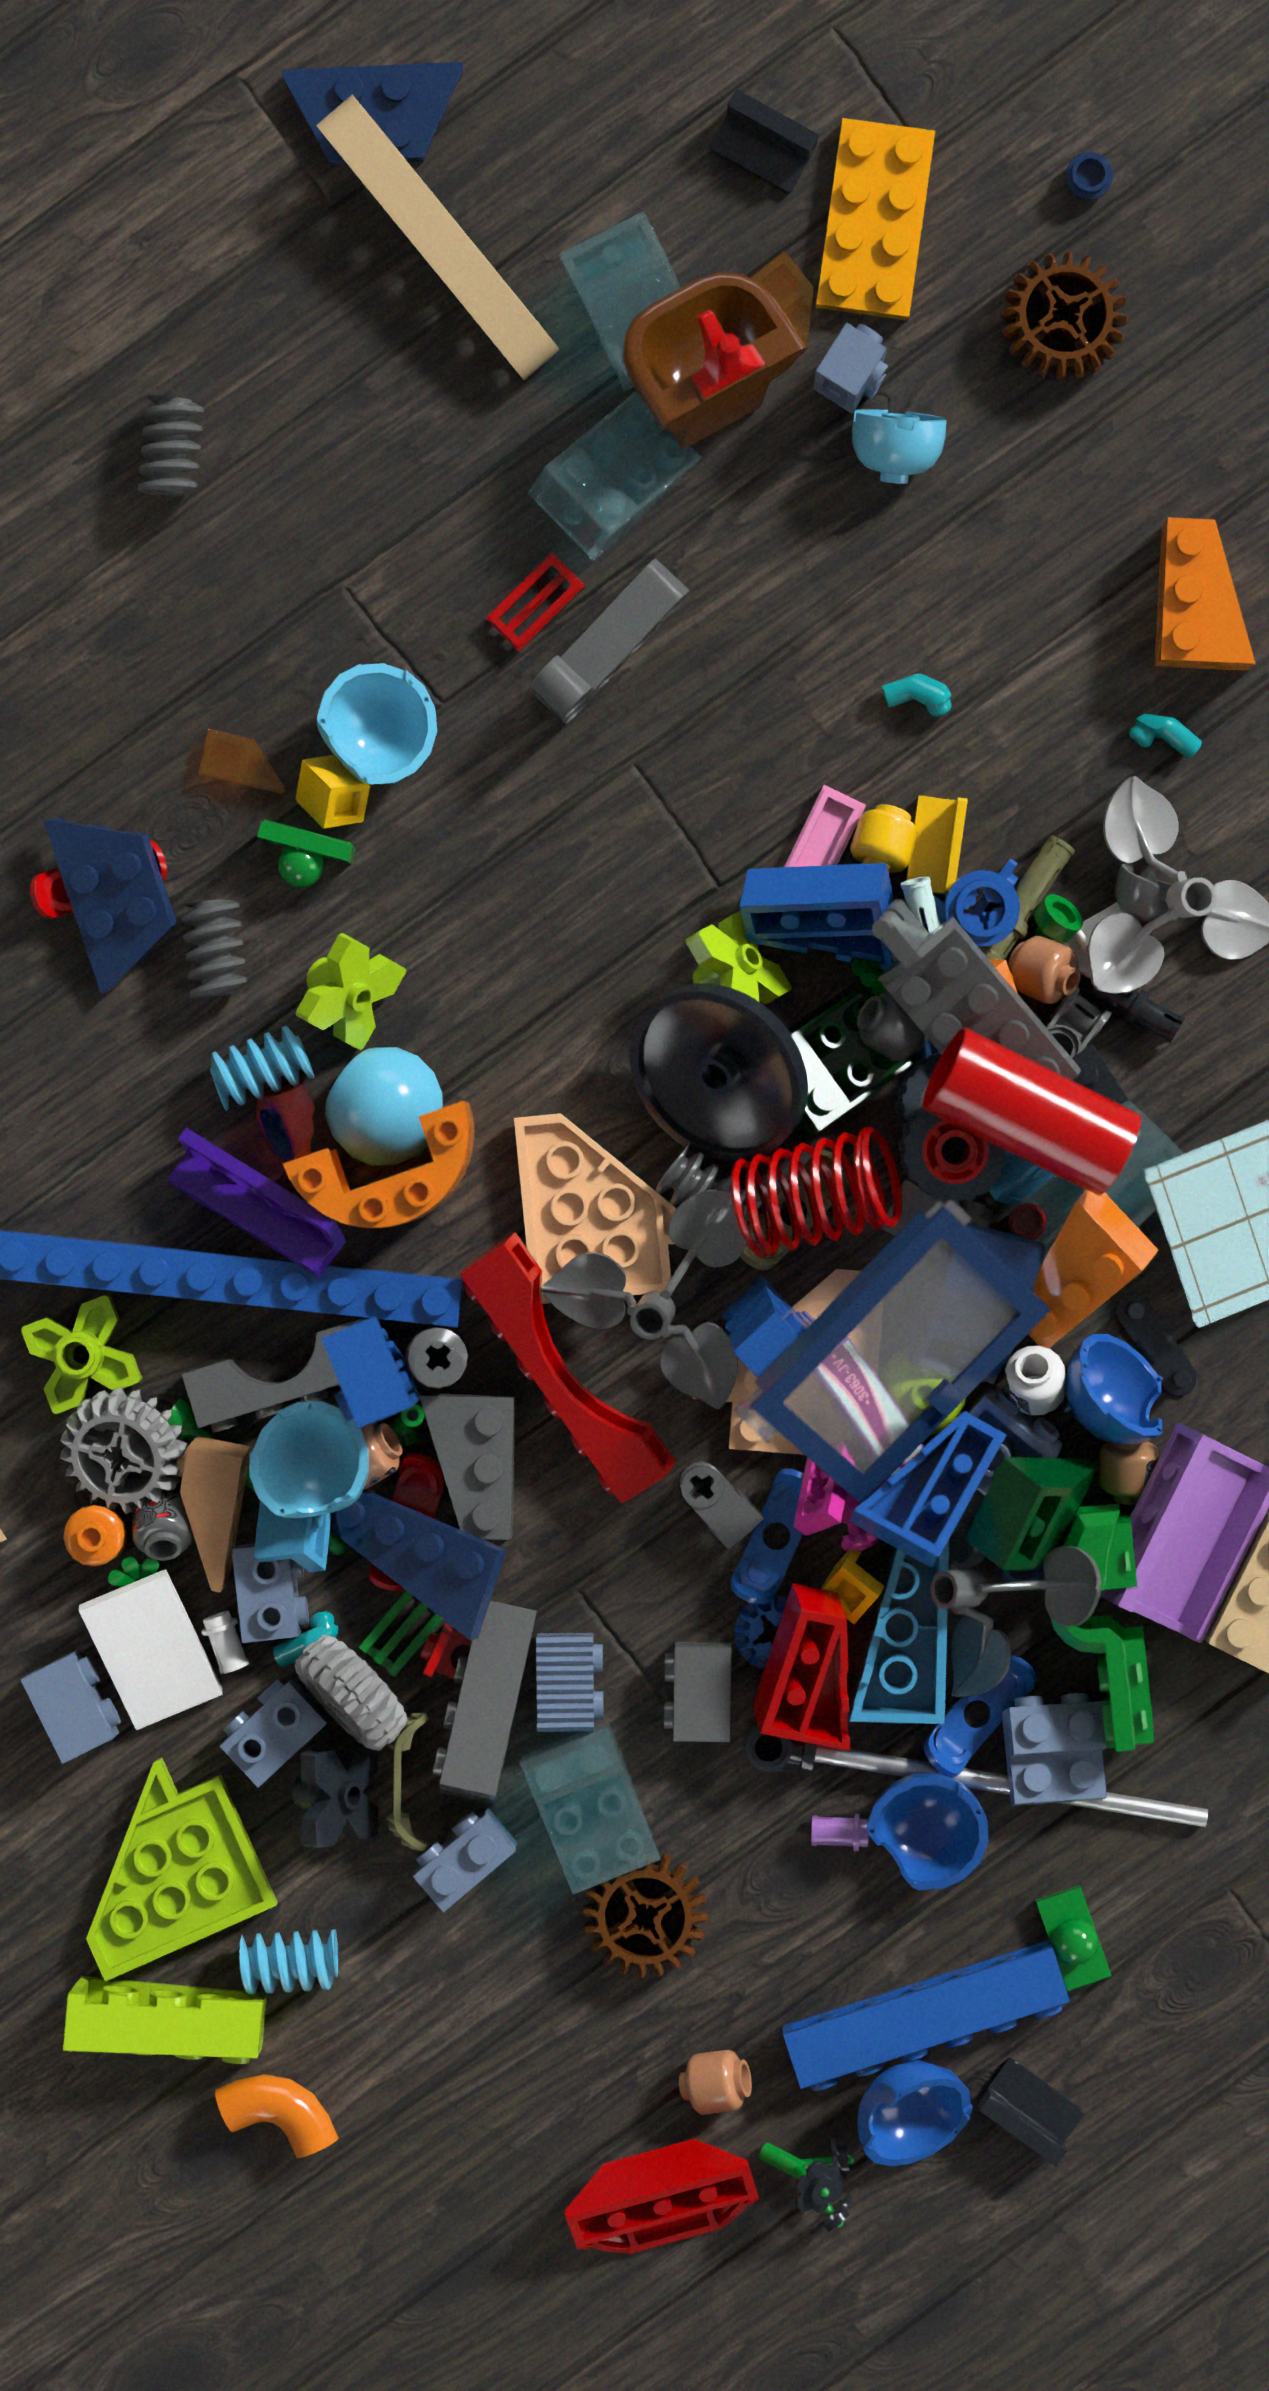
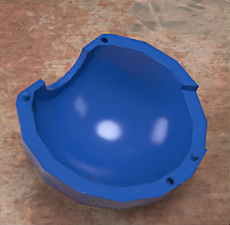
(1113, 1391)
(930, 1829)
(911, 2113)

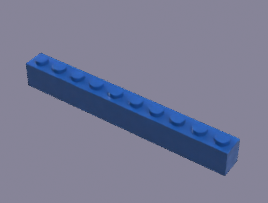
(230, 1278)

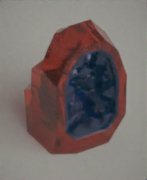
(287, 1121)

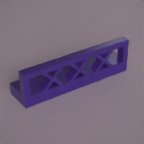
(256, 1204)

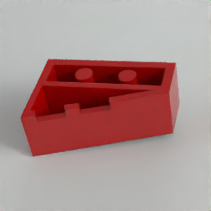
(806, 1672)

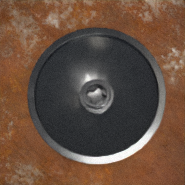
(719, 1072)

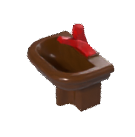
(708, 353)

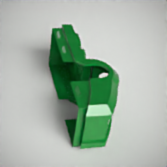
(1123, 1671)

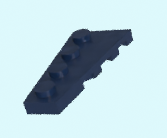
(426, 1557)

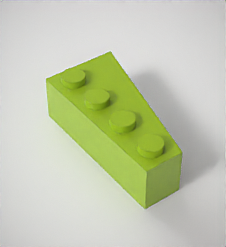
(164, 2020)

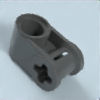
(1076, 1022)
(722, 1510)

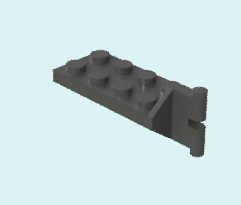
(952, 985)

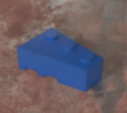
(819, 909)
(763, 1325)
(369, 1372)
(930, 1493)

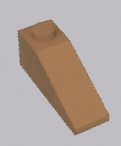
(213, 1499)

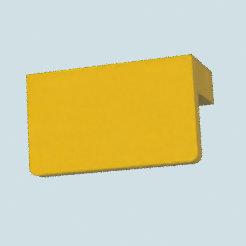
(938, 841)

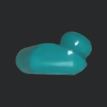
(922, 689)
(1165, 728)
(290, 1650)

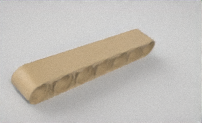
(438, 237)

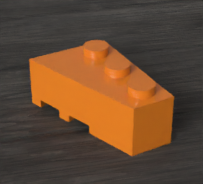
(1197, 601)
(1087, 1265)

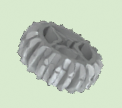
(101, 1458)
(351, 1692)

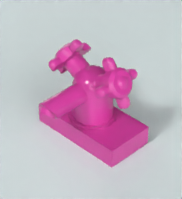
(825, 1504)

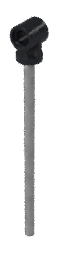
(800, 1757)

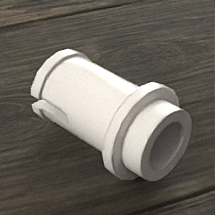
(225, 1641)

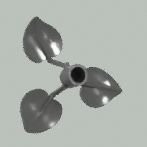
(593, 1295)
(983, 1653)

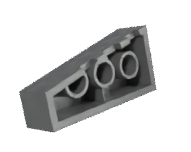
(485, 1704)

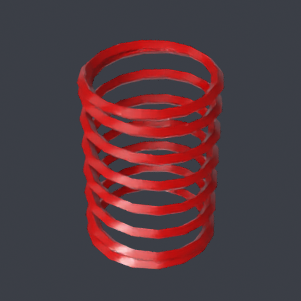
(862, 1182)

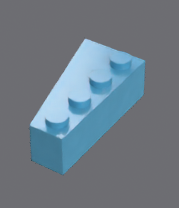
(906, 1649)

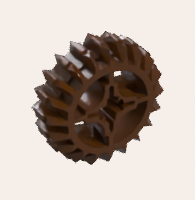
(1053, 297)
(626, 1927)

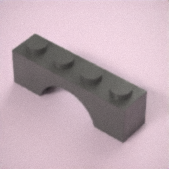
(225, 1391)

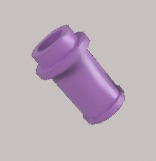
(840, 1831)

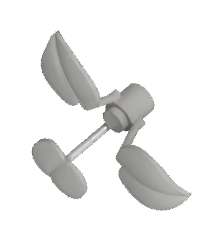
(1119, 949)

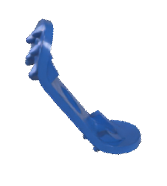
(762, 1568)
(954, 1743)

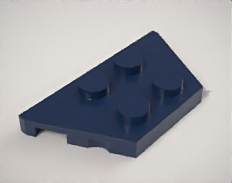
(401, 99)
(113, 894)

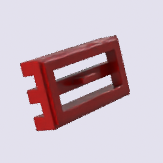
(564, 574)

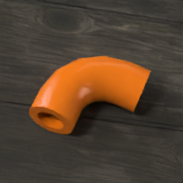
(281, 2103)

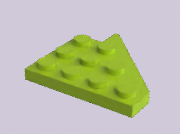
(177, 1875)

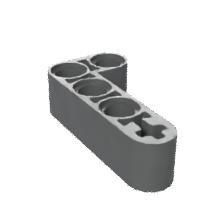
(609, 642)

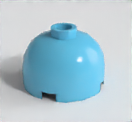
(897, 442)

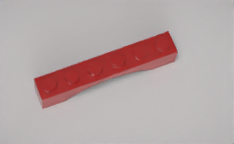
(619, 1446)

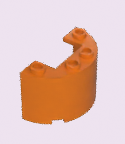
(399, 1198)

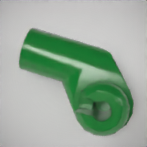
(405, 1423)

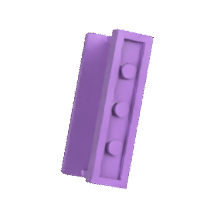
(1192, 1531)

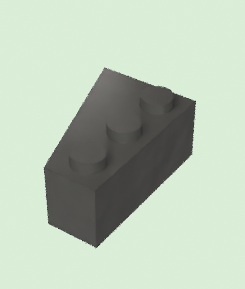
(476, 1457)

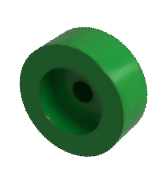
(1057, 919)

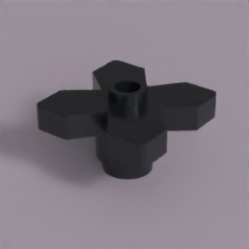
(334, 1797)

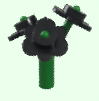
(817, 2181)

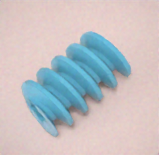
(259, 1066)
(289, 1962)

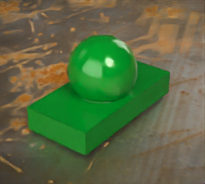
(302, 858)
(1073, 1937)

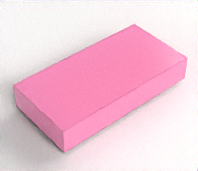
(826, 830)

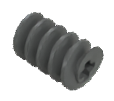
(170, 446)
(213, 948)
(689, 1179)
(454, 1358)

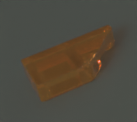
(790, 290)
(238, 762)

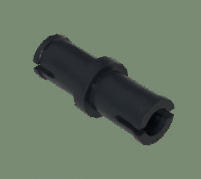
(1141, 1010)

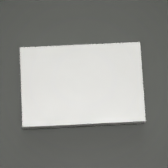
(150, 1649)

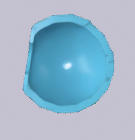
(378, 722)
(378, 1105)
(309, 1461)

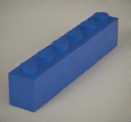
(925, 2015)

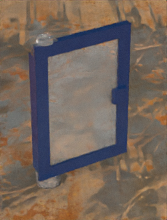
(894, 1352)

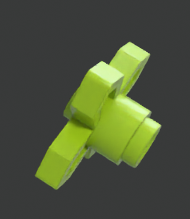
(732, 961)
(345, 988)
(58, 1344)

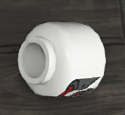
(1035, 1380)

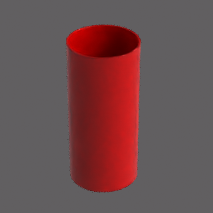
(1031, 1111)

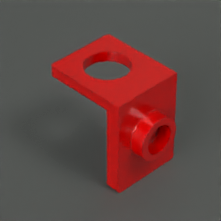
(439, 1650)

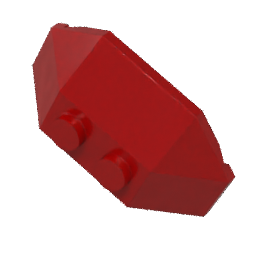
(660, 2198)

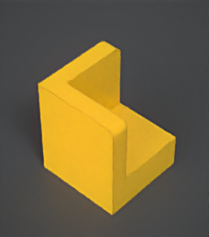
(331, 792)
(854, 1586)

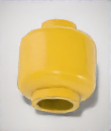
(885, 837)

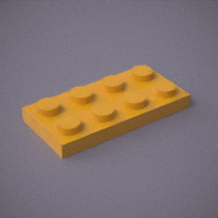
(875, 219)

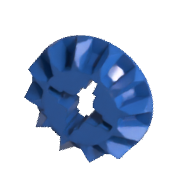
(994, 889)
(750, 1626)

